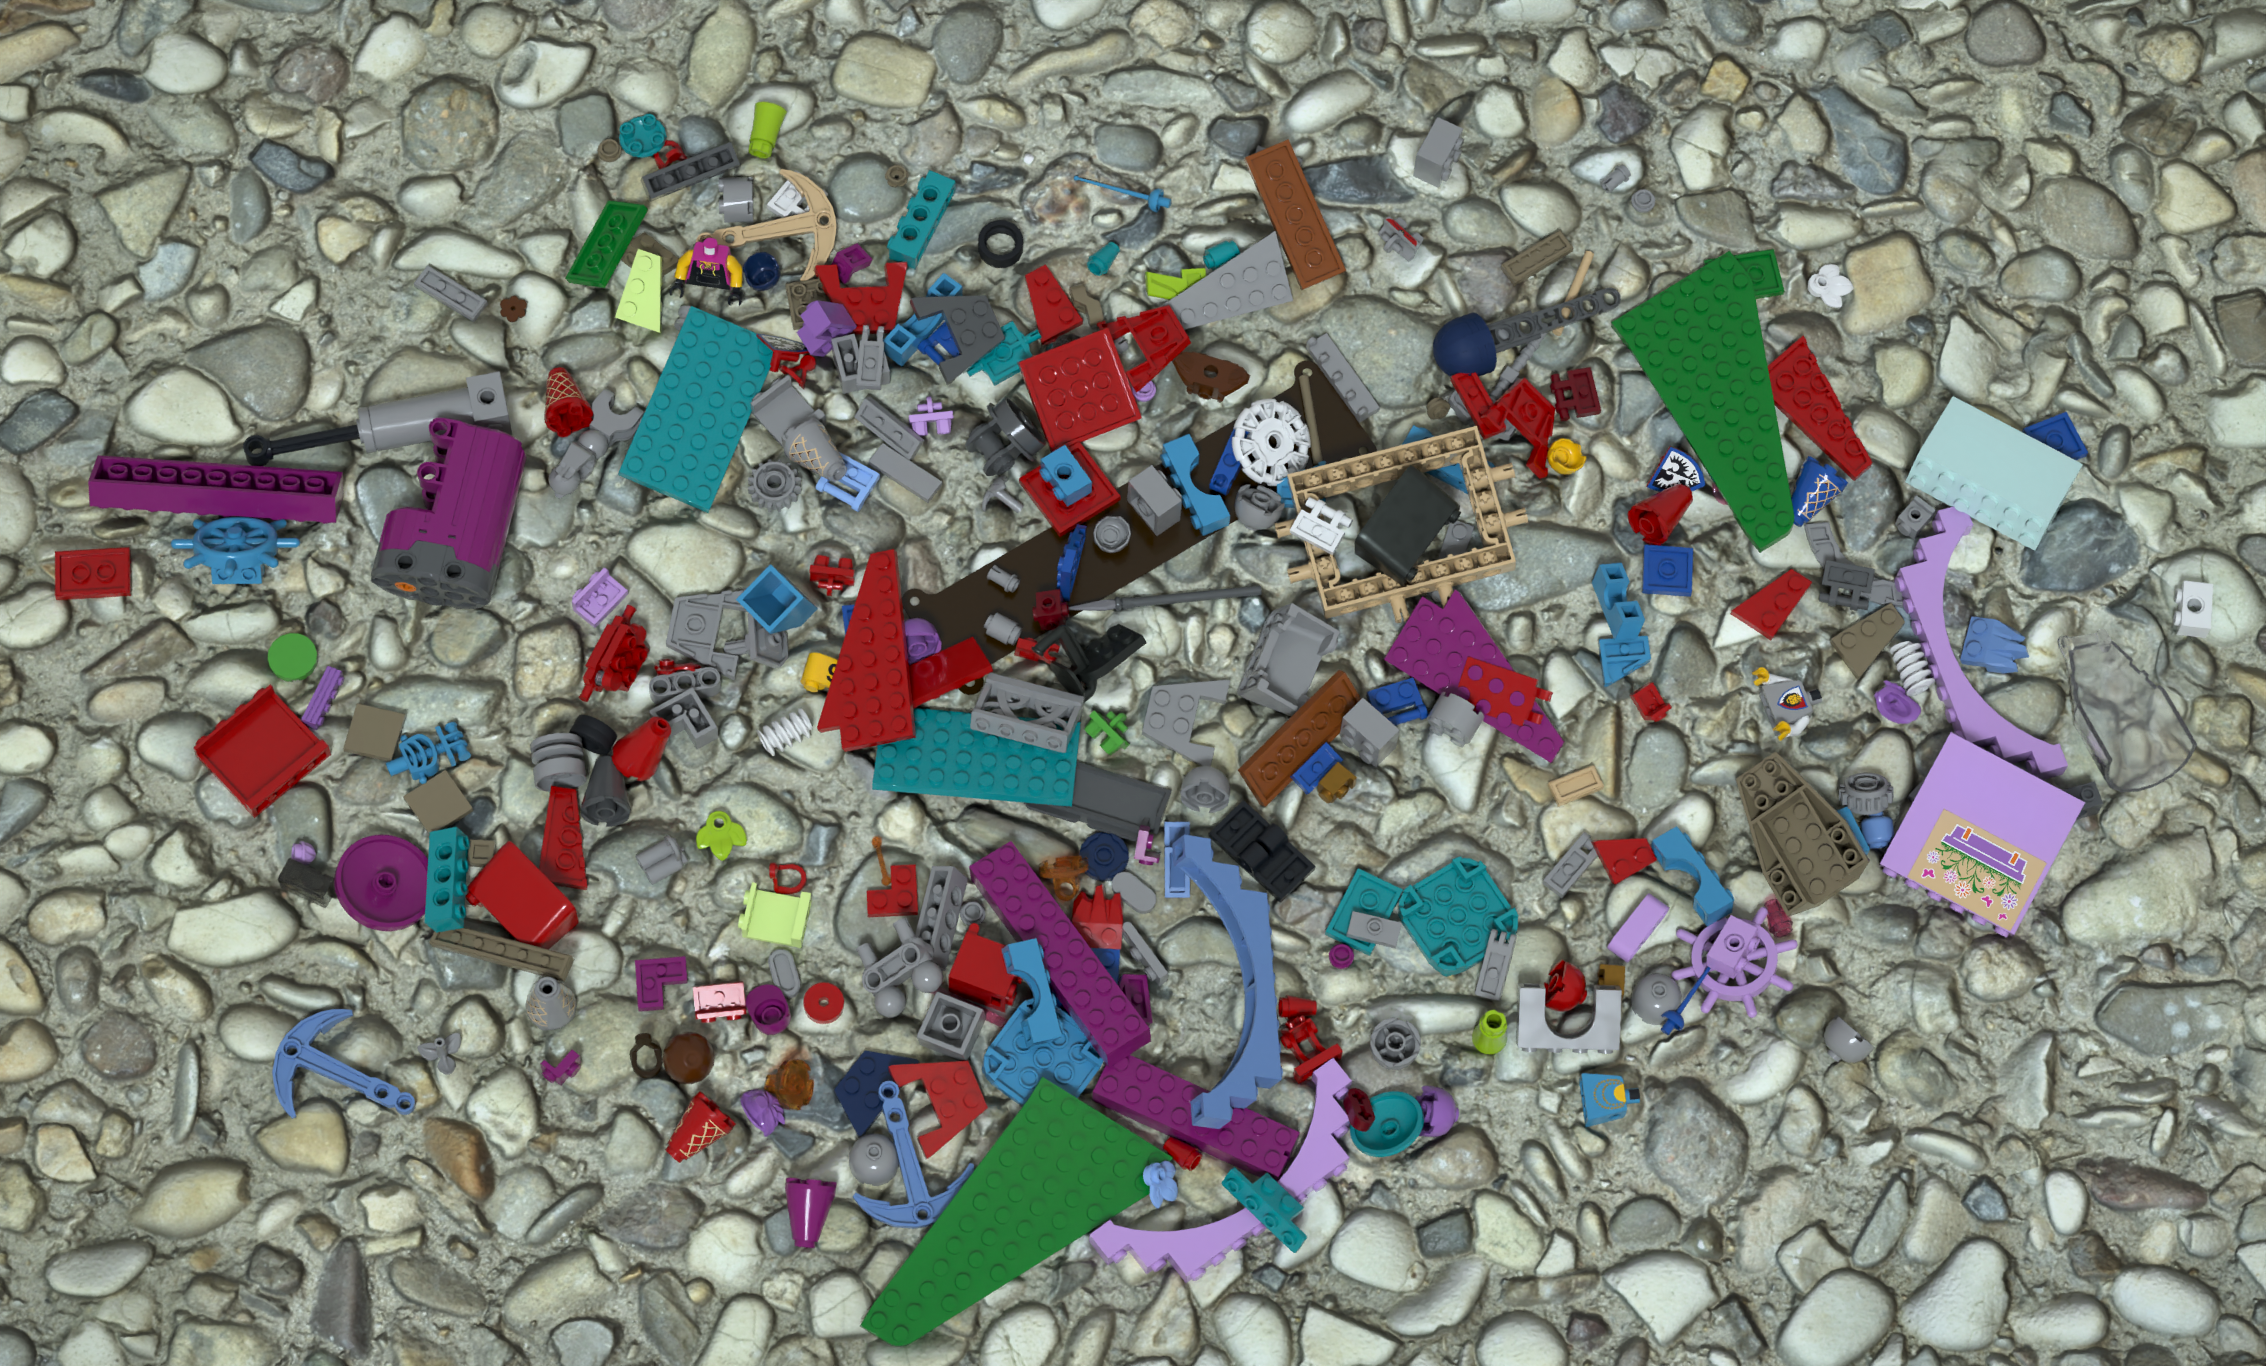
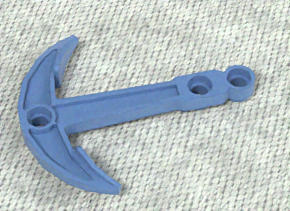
(318, 1062)
(916, 1191)

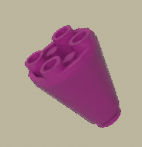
(808, 1208)

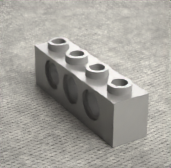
(941, 911)

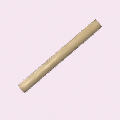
(1576, 285)

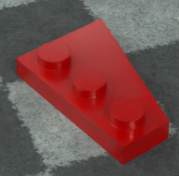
(1050, 305)
(1773, 604)

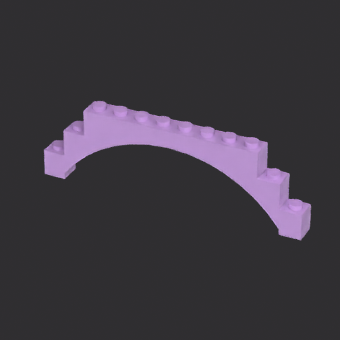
(1965, 709)
(1200, 1247)

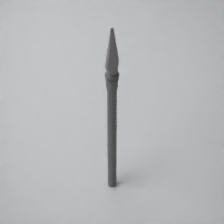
(1129, 602)

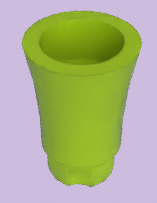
(765, 128)
(1490, 1033)

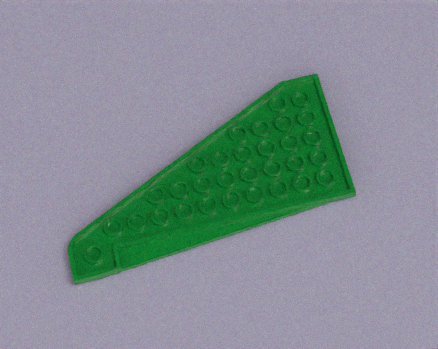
(1711, 371)
(1032, 1194)

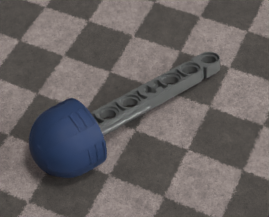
(1472, 345)

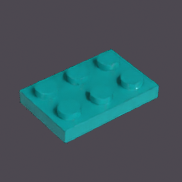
(1364, 895)

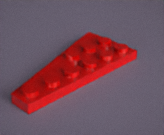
(1813, 407)

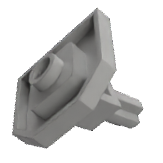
(761, 645)

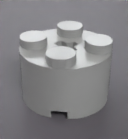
(1454, 718)

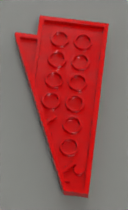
(872, 678)

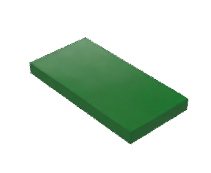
(606, 244)

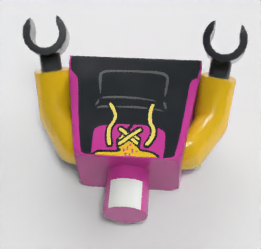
(709, 267)

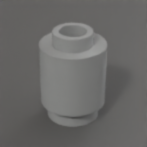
(1002, 629)

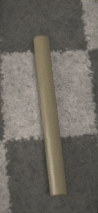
(1310, 419)

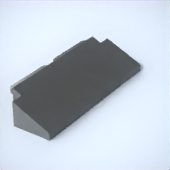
(1111, 803)

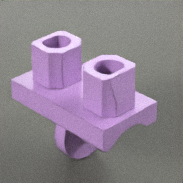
(920, 421)

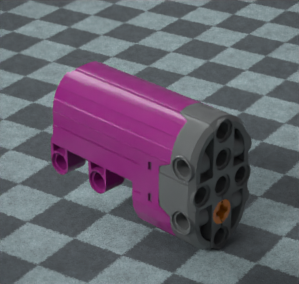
(458, 543)

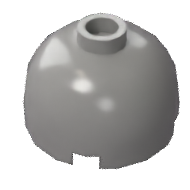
(1258, 507)
(1205, 788)
(1654, 996)
(1845, 1042)
(1395, 1044)
(873, 1159)

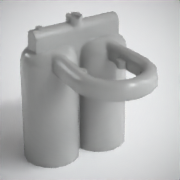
(662, 859)

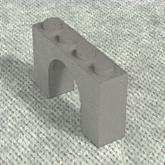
(1599, 1034)

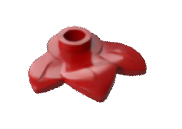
(667, 667)

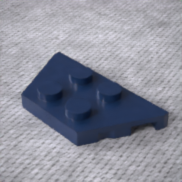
(860, 1088)

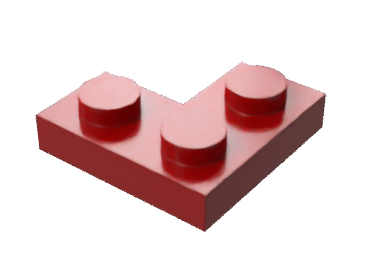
(900, 899)

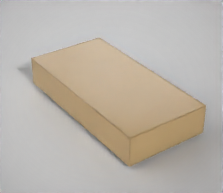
(1575, 785)

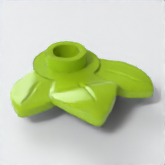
(721, 838)

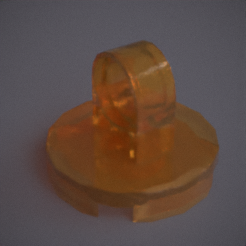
(1064, 870)
(791, 1084)

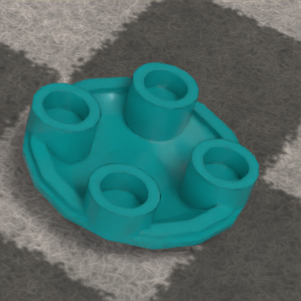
(642, 136)

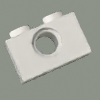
(2200, 597)

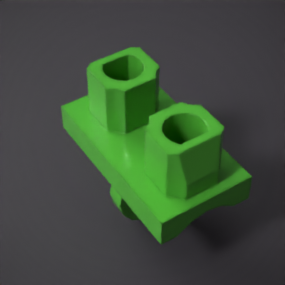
(1099, 724)

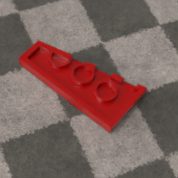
(562, 842)

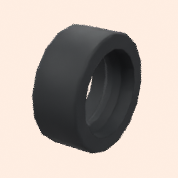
(1000, 227)

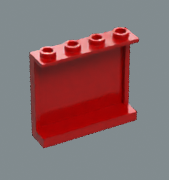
(261, 751)

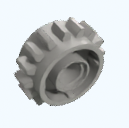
(774, 497)
(1866, 793)

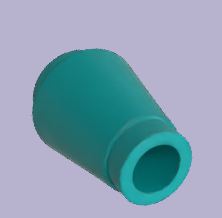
(1101, 261)

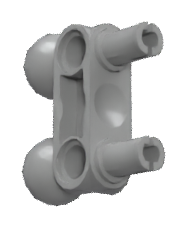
(898, 968)

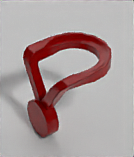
(672, 155)
(807, 363)
(773, 870)

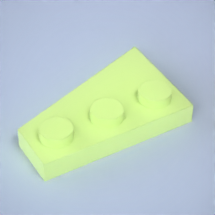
(642, 293)

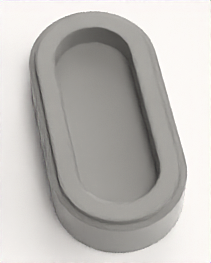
(1134, 892)
(784, 972)

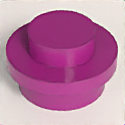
(1341, 956)

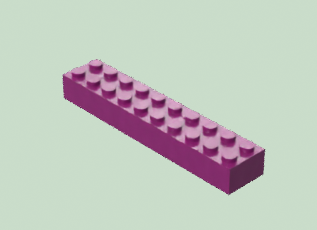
(216, 489)
(1073, 968)

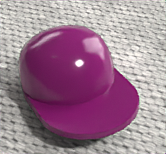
(768, 1009)

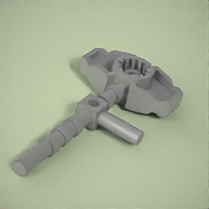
(1506, 380)

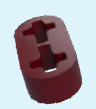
(1359, 1109)

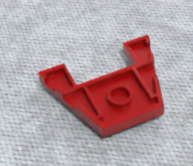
(867, 305)
(1157, 336)
(1529, 415)
(951, 1093)

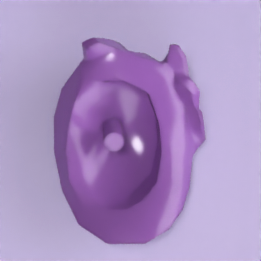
(1895, 704)
(762, 1110)

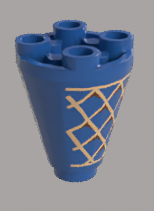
(1814, 490)

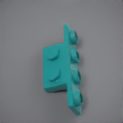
(1269, 1204)

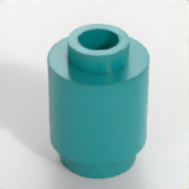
(1220, 254)

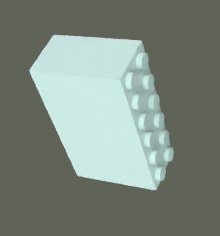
(1993, 473)

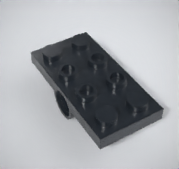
(1262, 851)

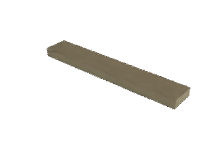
(504, 952)

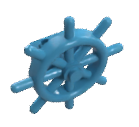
(235, 548)

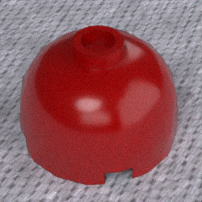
(1565, 987)

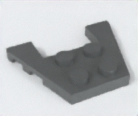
(970, 325)

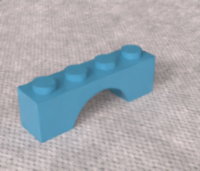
(905, 337)
(1207, 510)
(1676, 852)
(1026, 962)

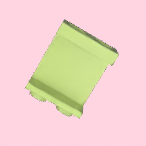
(775, 917)

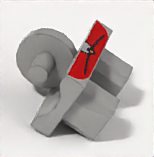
(1398, 239)

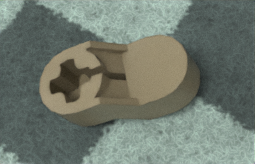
(1086, 304)

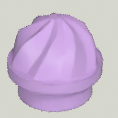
(303, 852)

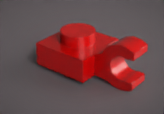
(1024, 650)

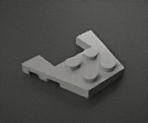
(696, 627)
(1173, 714)

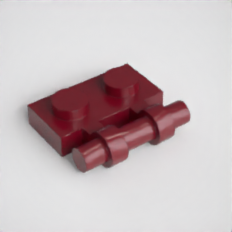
(1582, 391)

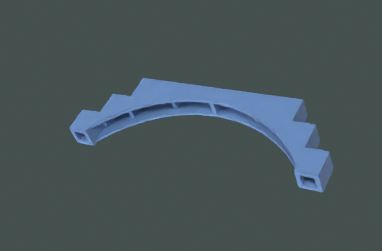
(1247, 922)

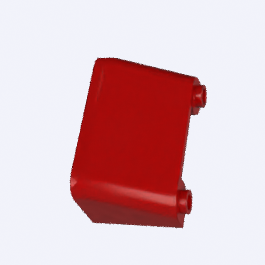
(522, 899)

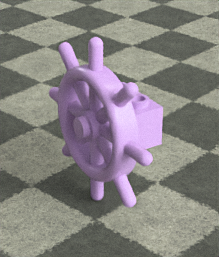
(1730, 956)

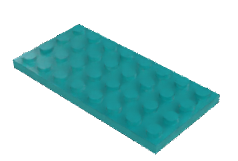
(698, 410)
(968, 763)

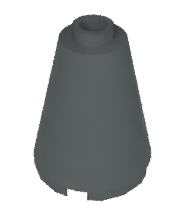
(605, 795)

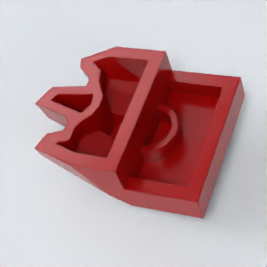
(1099, 919)

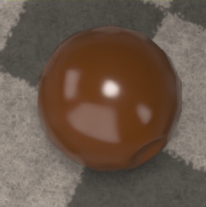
(688, 1058)

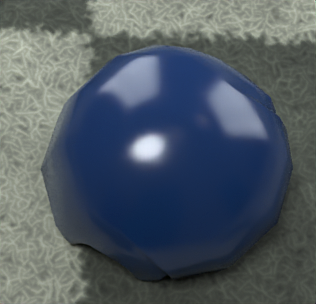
(761, 271)

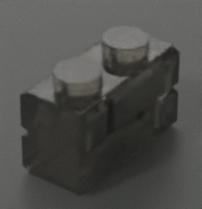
(307, 883)

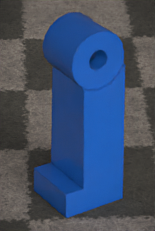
(1226, 469)

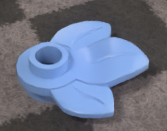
(1160, 1179)

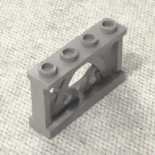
(1016, 694)

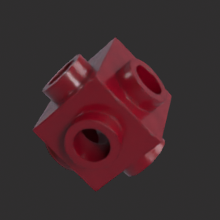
(1050, 609)

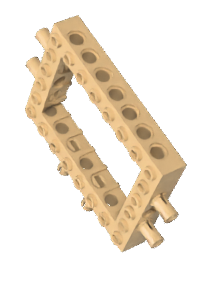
(1438, 575)

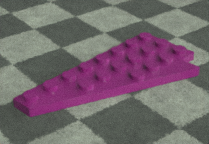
(1435, 651)

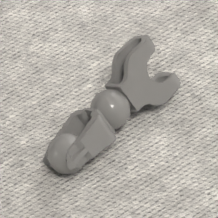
(593, 443)

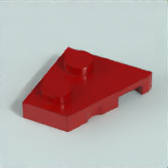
(1623, 856)

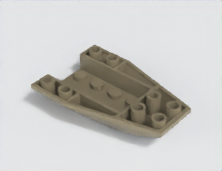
(1798, 836)

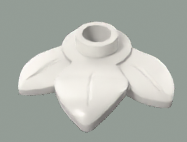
(1831, 285)

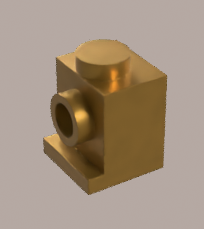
(1336, 783)
(1612, 976)

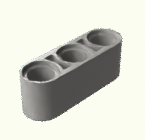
(695, 679)

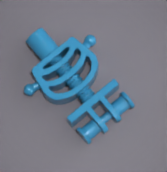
(450, 744)

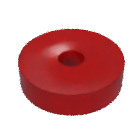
(821, 992)

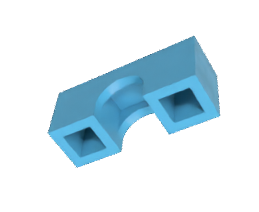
(1623, 617)

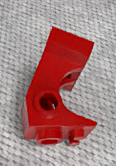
(1297, 1031)

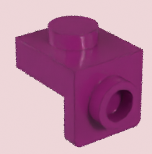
(566, 1068)

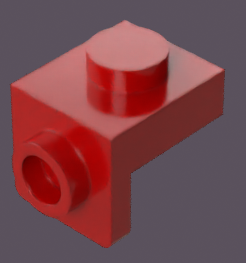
(1650, 702)

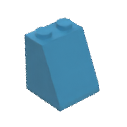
(776, 602)

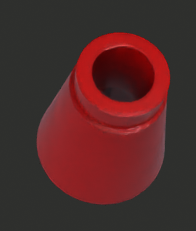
(1295, 1006)
(1184, 1154)

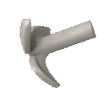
(996, 490)
(441, 1049)

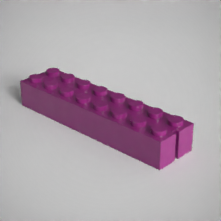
(1164, 1105)

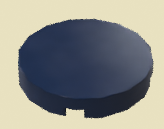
(1106, 856)

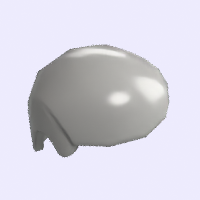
(1112, 534)

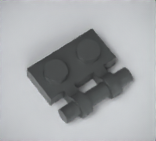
(1847, 577)

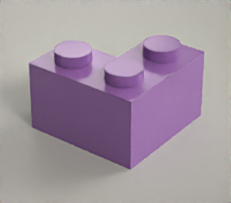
(821, 324)

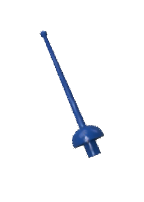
(1675, 1020)

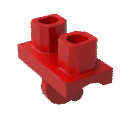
(831, 577)

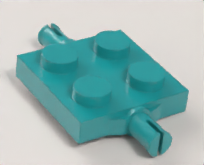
(1003, 360)

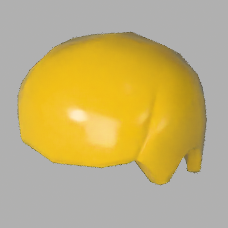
(1565, 456)

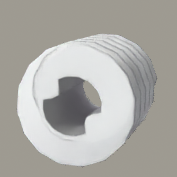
(1911, 668)
(785, 732)

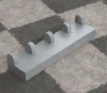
(1342, 377)

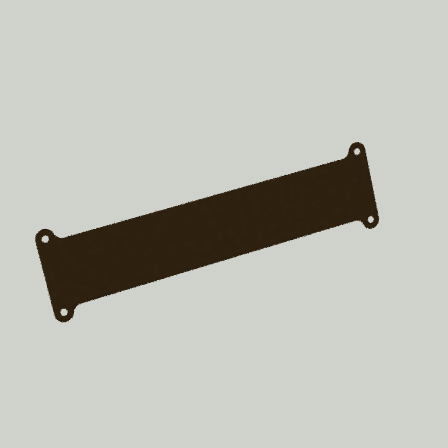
(966, 605)

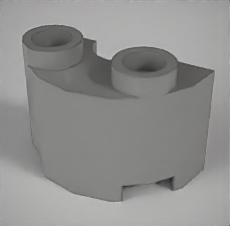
(737, 199)

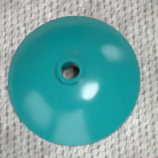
(1395, 1125)

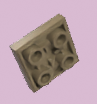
(800, 296)
(374, 732)
(438, 803)

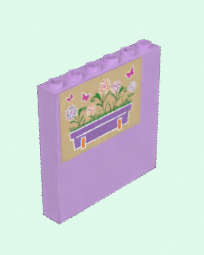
(1981, 835)

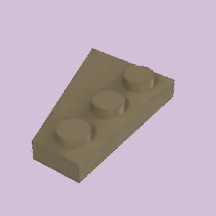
(1866, 639)

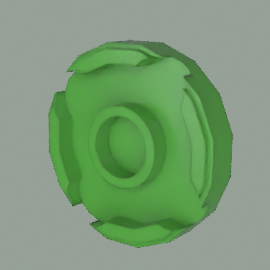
(292, 657)

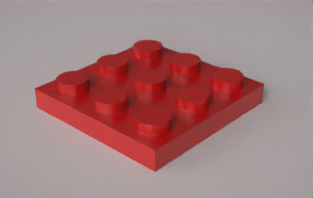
(1065, 518)

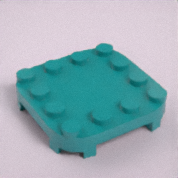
(1454, 915)

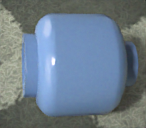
(1877, 830)

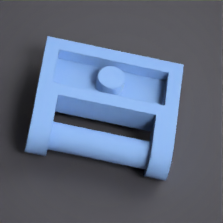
(857, 477)

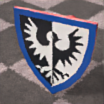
(782, 349)
(1674, 469)

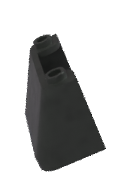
(1405, 525)

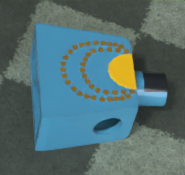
(1605, 1098)

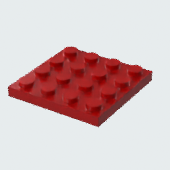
(1079, 389)

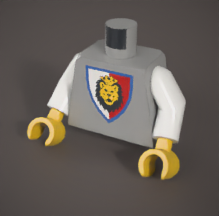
(1785, 703)

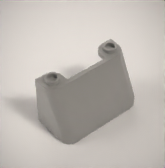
(1286, 659)

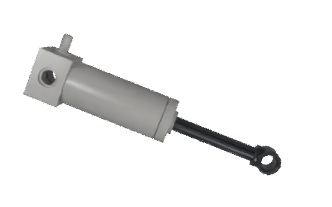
(401, 421)

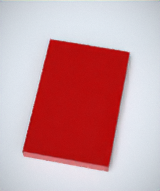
(92, 573)

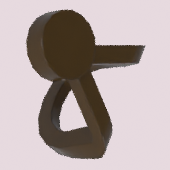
(641, 1040)

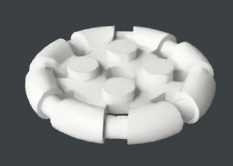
(1258, 441)

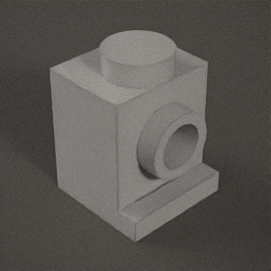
(1921, 511)

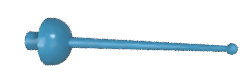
(1155, 199)

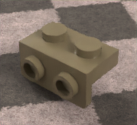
(648, 244)

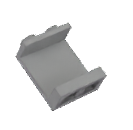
(782, 408)

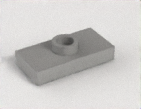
(1374, 929)

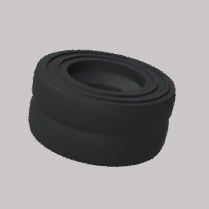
(594, 733)

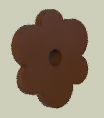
(507, 306)

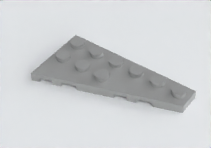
(1237, 287)

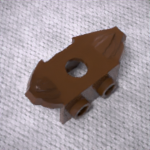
(1191, 371)

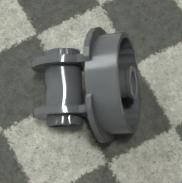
(1016, 426)

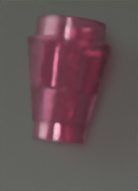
(1778, 922)

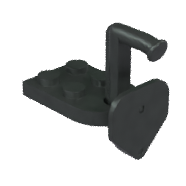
(1093, 662)

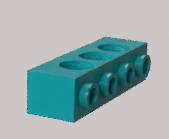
(911, 251)
(446, 879)

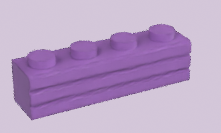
(322, 698)

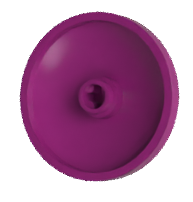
(382, 882)

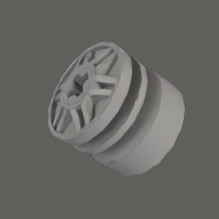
(558, 761)

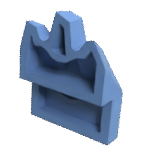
(1993, 646)

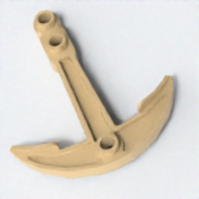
(792, 225)

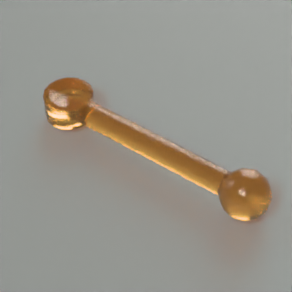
(876, 843)

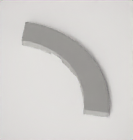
(1825, 548)

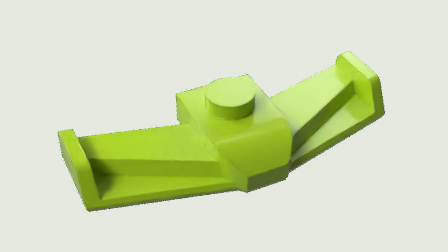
(1168, 286)

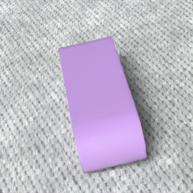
(1638, 927)

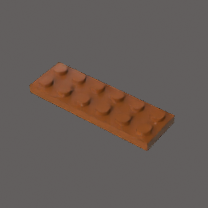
(1294, 214)
(1288, 748)

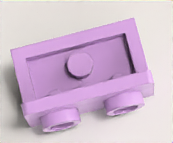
(598, 597)

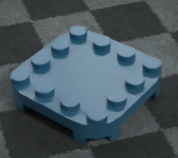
(1018, 1069)

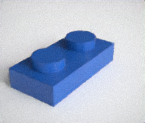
(1315, 768)

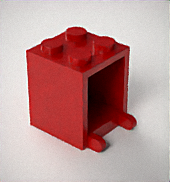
(982, 974)

